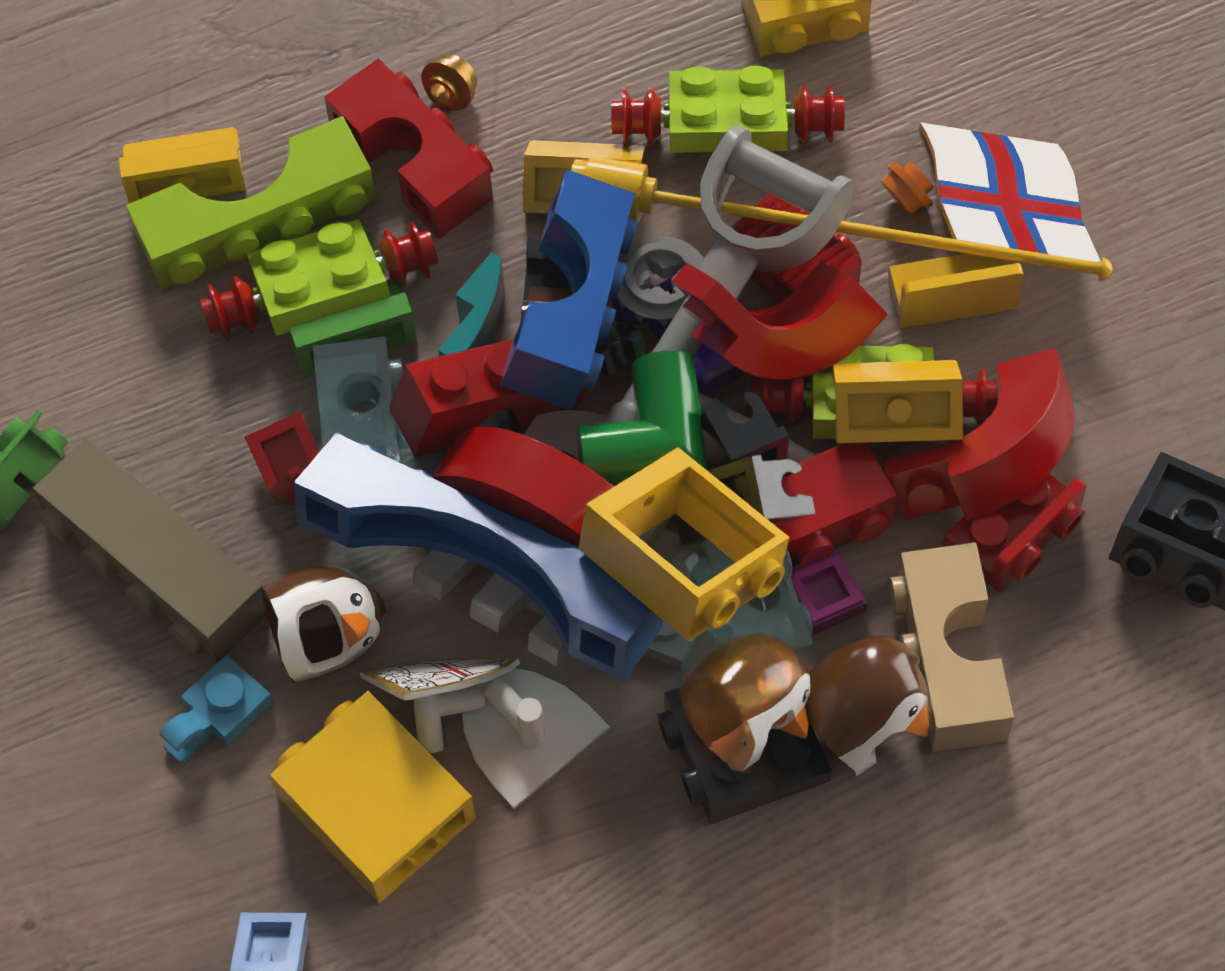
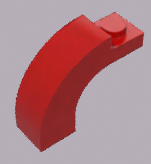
(787, 341)
(1002, 455)
(522, 478)

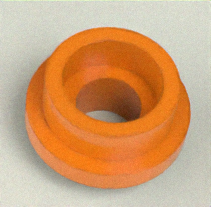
(908, 186)

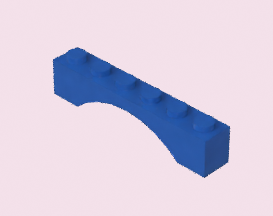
(375, 501)

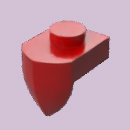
(283, 454)

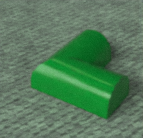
(665, 421)

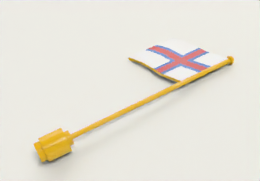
(994, 190)

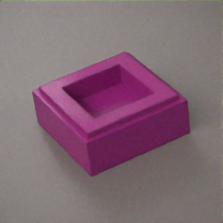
(828, 592)

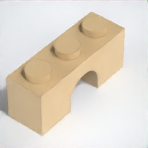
(938, 595)

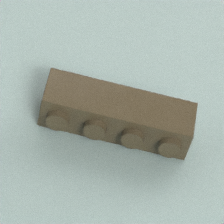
(150, 550)

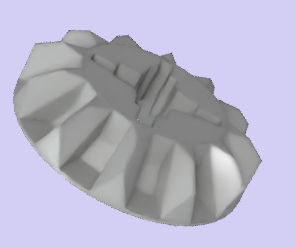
(666, 258)

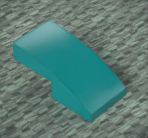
(478, 308)

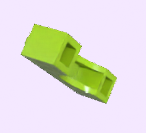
(195, 234)

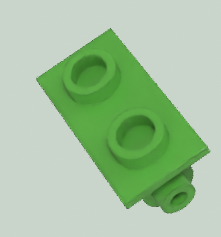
(31, 456)

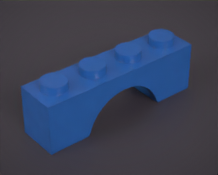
(557, 339)

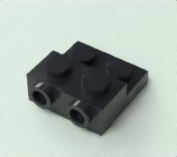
(1177, 532)
(783, 769)

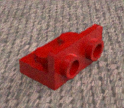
(1014, 535)

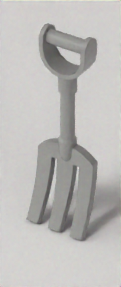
(729, 262)

